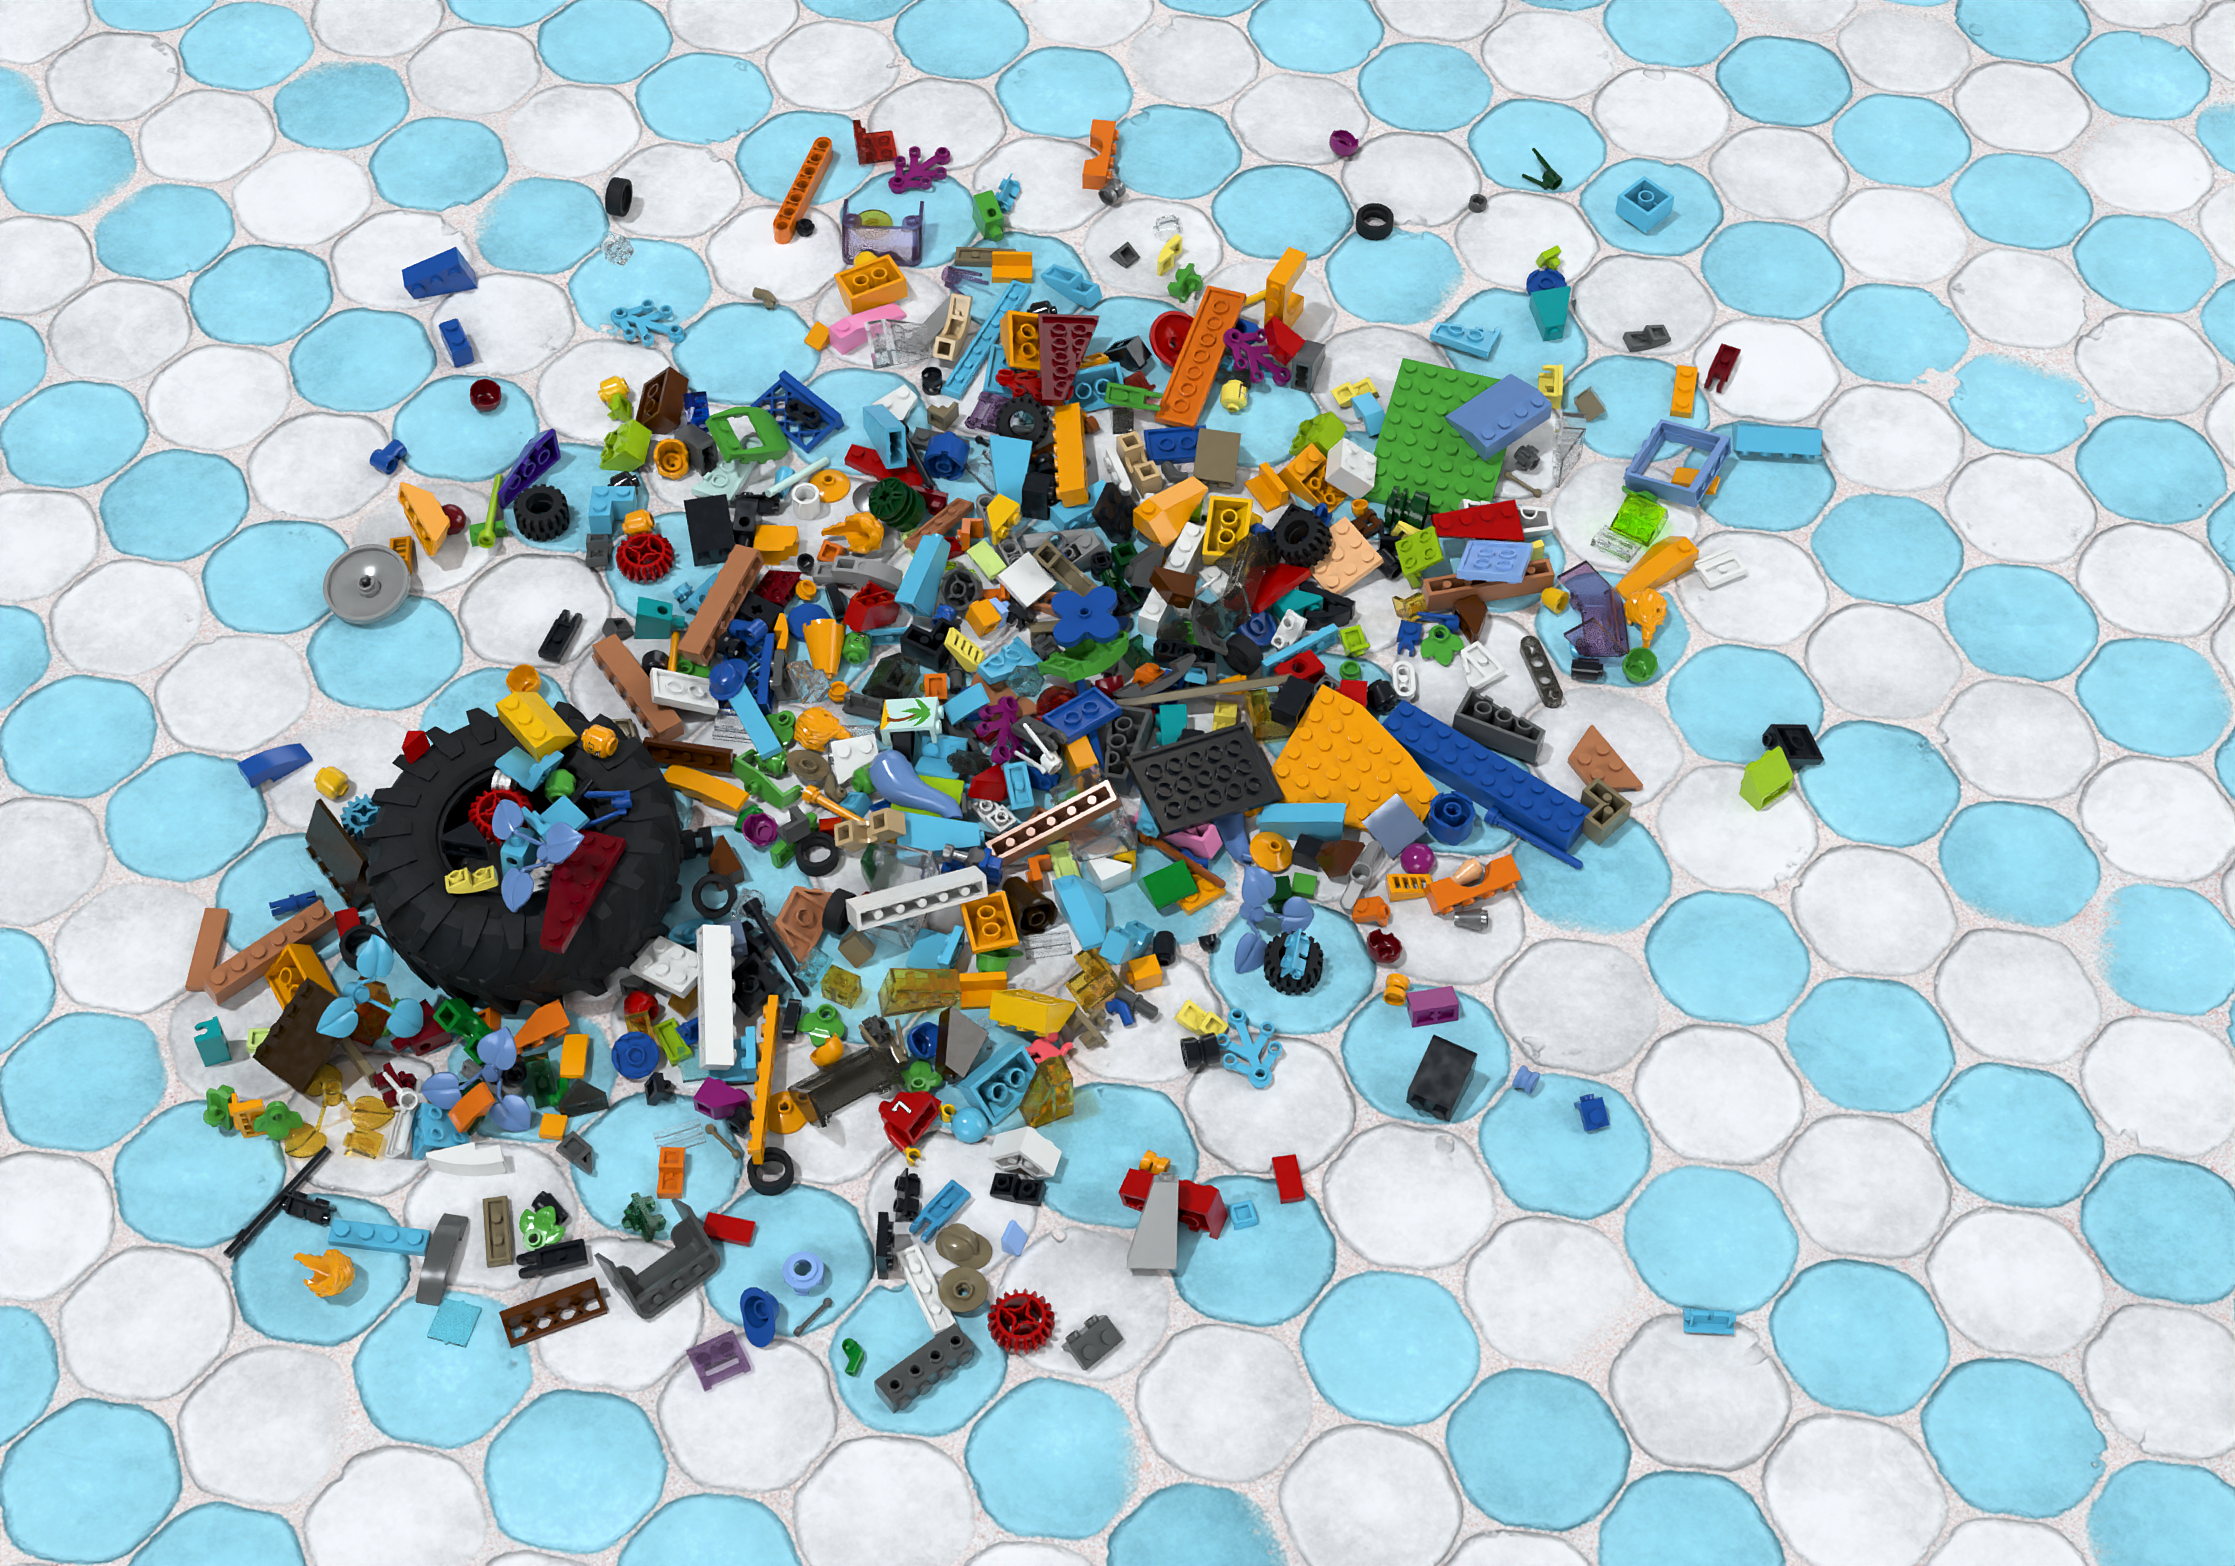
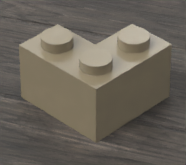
(1608, 810)

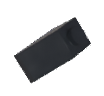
(1129, 352)

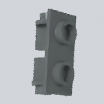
(863, 705)

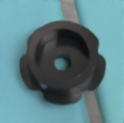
(804, 227)

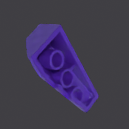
(533, 461)

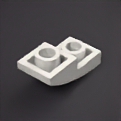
(993, 815)

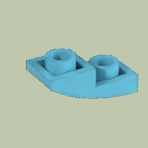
(966, 703)

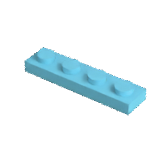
(1316, 642)
(379, 1237)

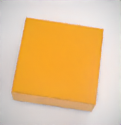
(553, 1126)

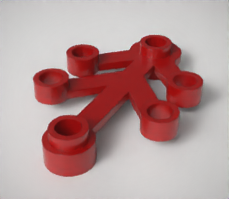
(1031, 383)

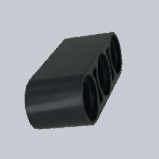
(1169, 650)

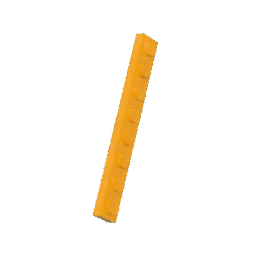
(763, 1087)

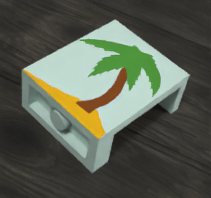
(911, 715)

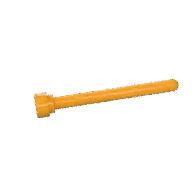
(813, 796)

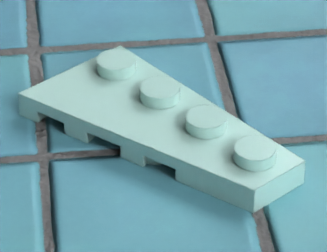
(727, 477)

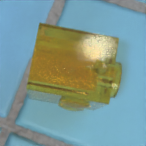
(841, 986)

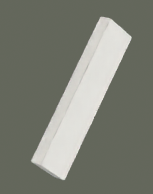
(924, 1289)

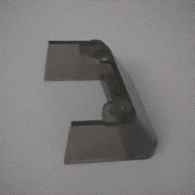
(1245, 569)
(844, 1082)

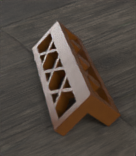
(690, 754)
(552, 1304)

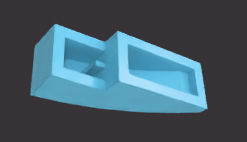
(1072, 285)

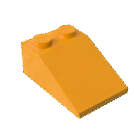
(1020, 340)
(989, 923)

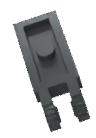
(1046, 734)

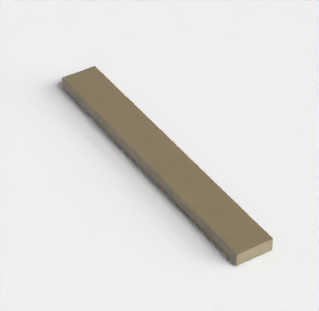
(1205, 690)

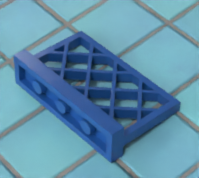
(805, 395)
(764, 695)

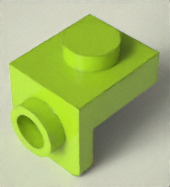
(1353, 641)

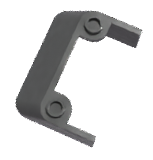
(672, 1274)

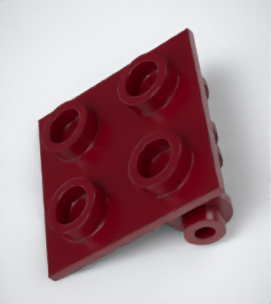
(778, 586)

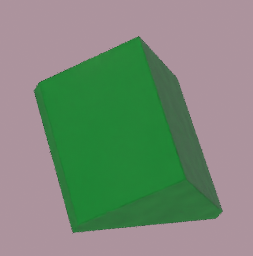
(1168, 885)

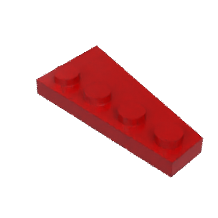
(868, 462)
(1490, 521)

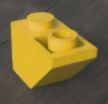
(1001, 517)

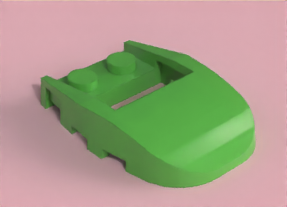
(768, 430)
(1096, 658)

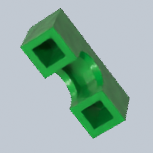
(460, 1018)

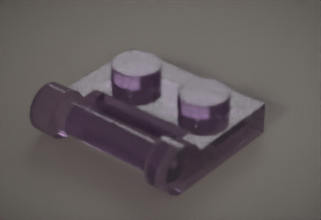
(990, 417)
(714, 1353)

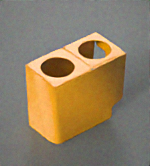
(776, 542)

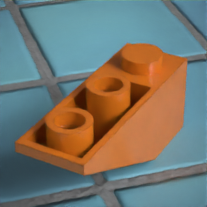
(544, 1023)

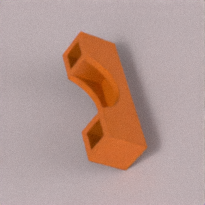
(1097, 170)
(1447, 894)

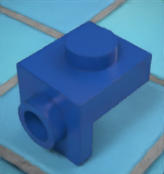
(1592, 1112)

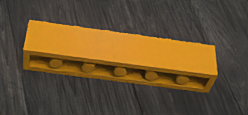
(1070, 455)

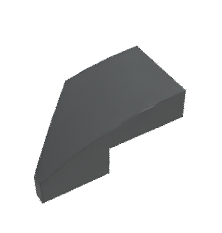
(577, 1152)

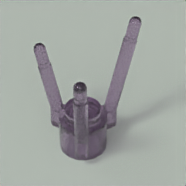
(954, 276)

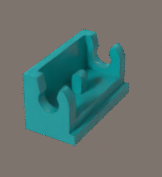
(213, 1044)

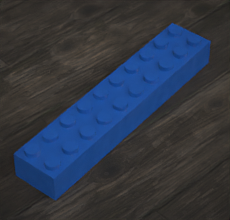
(1487, 777)

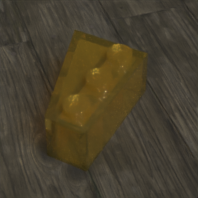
(918, 990)
(1048, 1094)

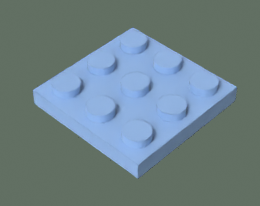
(1495, 561)

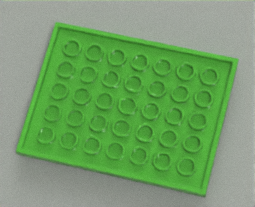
(1422, 449)

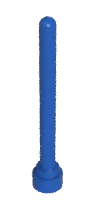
(1494, 817)

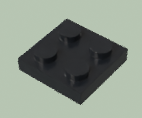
(884, 1245)

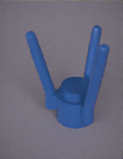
(1449, 621)
(620, 799)

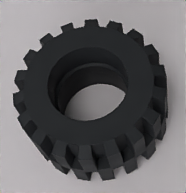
(1023, 404)
(539, 500)
(1296, 527)
(1272, 968)

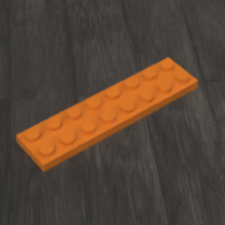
(1200, 358)

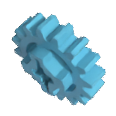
(359, 815)

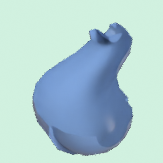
(900, 785)
(1234, 838)

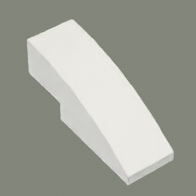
(467, 1160)

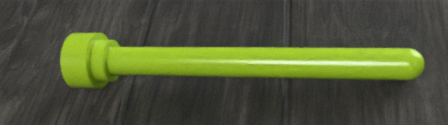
(486, 537)

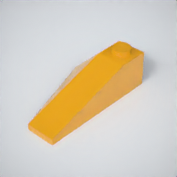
(1167, 512)
(1659, 565)

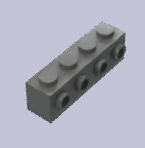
(924, 1368)

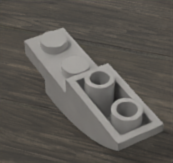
(858, 571)

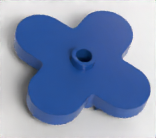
(1085, 616)

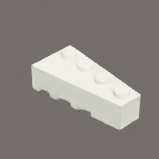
(1534, 520)

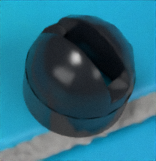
(802, 560)
(1208, 941)

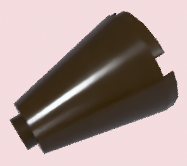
(1029, 907)

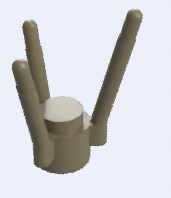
(898, 1052)

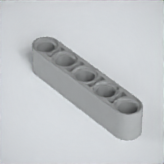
(1008, 548)

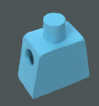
(519, 852)

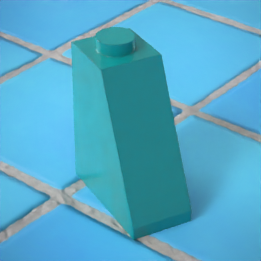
(1550, 311)

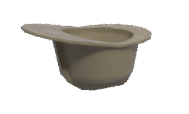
(963, 1246)

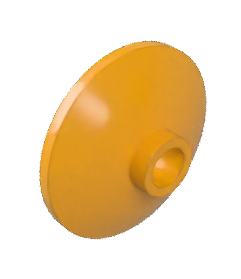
(832, 485)
(1268, 857)
(784, 1121)

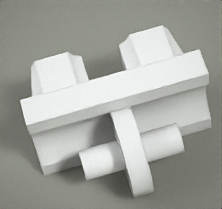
(1289, 630)

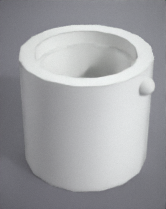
(806, 501)

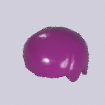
(1343, 143)
(760, 829)
(1417, 859)

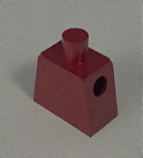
(428, 1039)

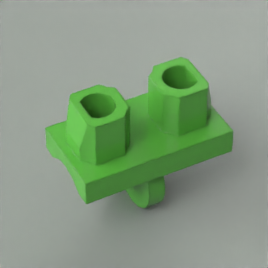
(1186, 283)
(217, 1107)

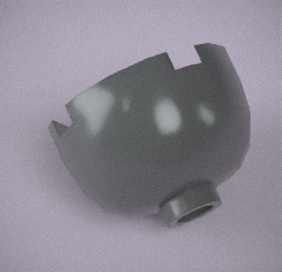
(960, 588)

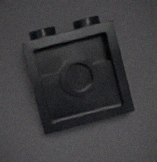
(1114, 513)
(1795, 742)
(755, 983)

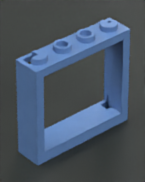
(1666, 430)

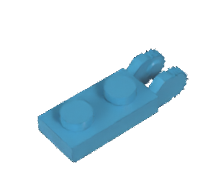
(940, 1210)

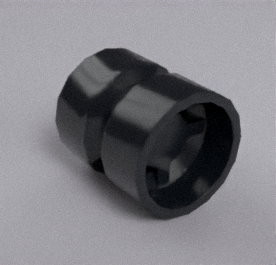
(689, 842)
(1196, 1051)

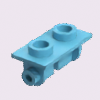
(1008, 188)
(1296, 946)
(1709, 1321)

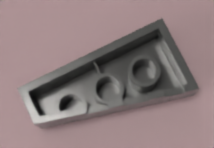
(1498, 727)

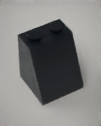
(709, 529)
(1442, 1078)

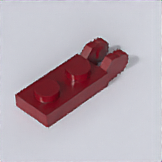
(1722, 366)

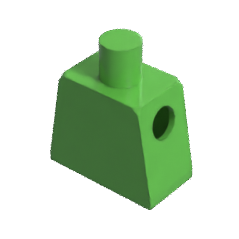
(990, 222)

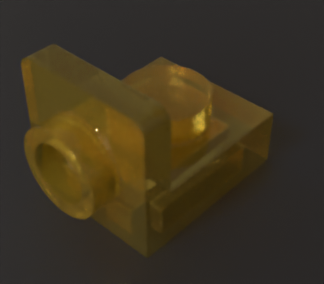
(363, 1142)

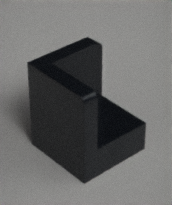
(1387, 540)
(1306, 851)

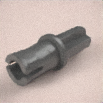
(955, 674)
(1137, 1002)

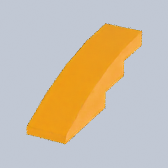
(709, 789)

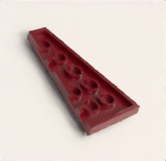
(1061, 351)
(576, 886)

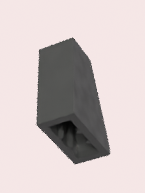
(1307, 366)
(700, 447)

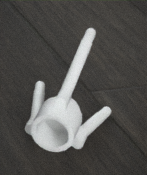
(1187, 613)
(1050, 761)
(405, 1096)

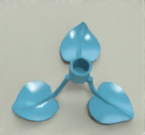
(373, 961)

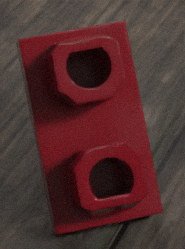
(934, 499)
(404, 1080)

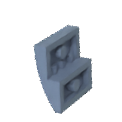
(1394, 826)

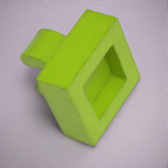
(1549, 258)
(620, 408)

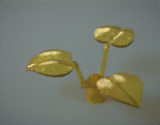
(368, 1113)

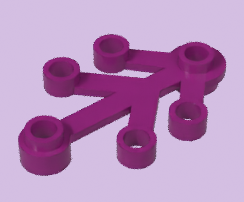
(900, 182)
(1254, 355)
(1007, 707)

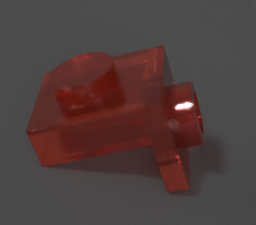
(1138, 380)

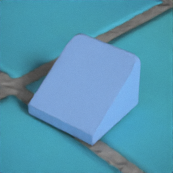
(1013, 1239)

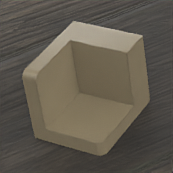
(1589, 403)
(942, 416)
(856, 948)

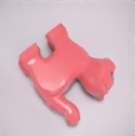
(1043, 1048)

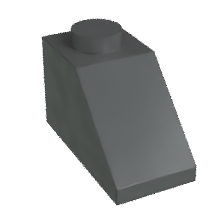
(1142, 565)

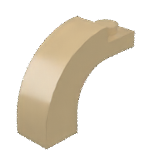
(951, 340)

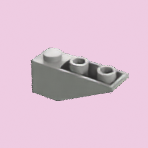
(1083, 548)

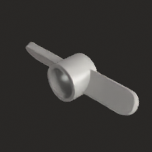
(1362, 867)

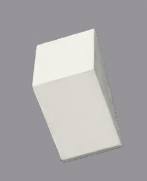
(1109, 873)

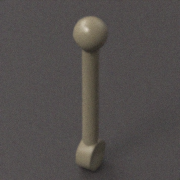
(1536, 492)
(710, 1129)

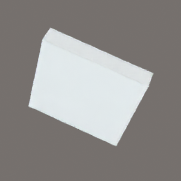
(1026, 580)

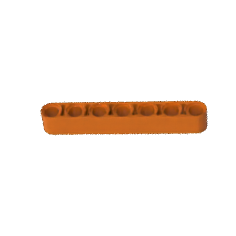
(803, 190)

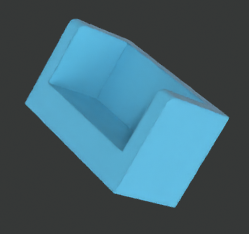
(1018, 785)

